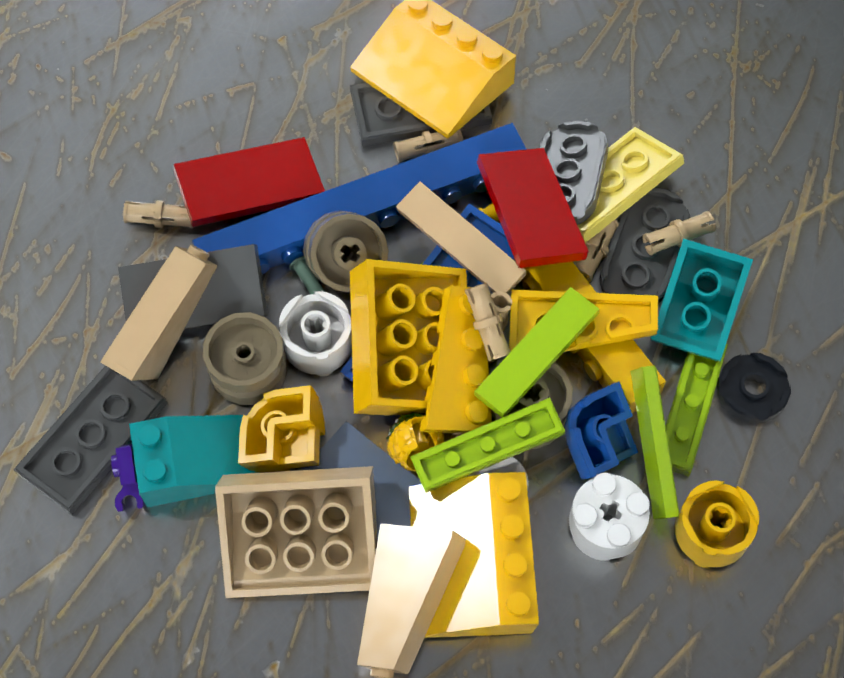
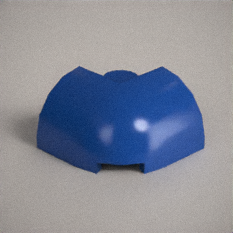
(599, 431)

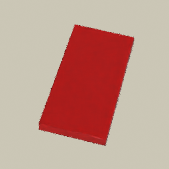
(247, 181)
(532, 208)

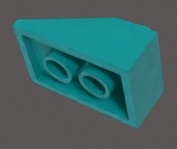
(702, 299)
(184, 455)

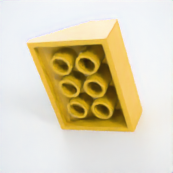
(435, 65)
(395, 333)
(495, 574)

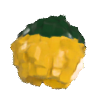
(406, 439)

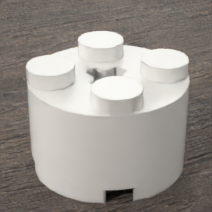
(316, 333)
(610, 496)

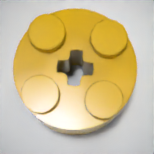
(720, 504)

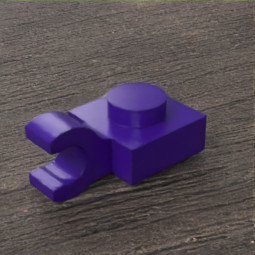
(124, 467)

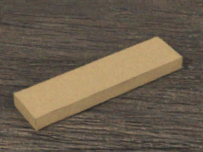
(460, 239)

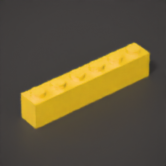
(604, 362)

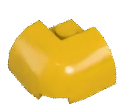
(282, 431)

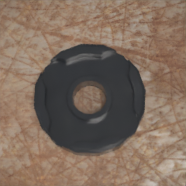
(748, 406)

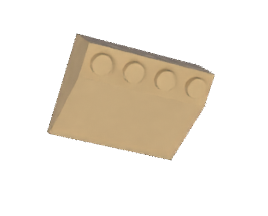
(297, 531)

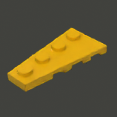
(619, 316)
(458, 370)

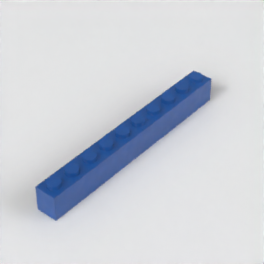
(446, 172)

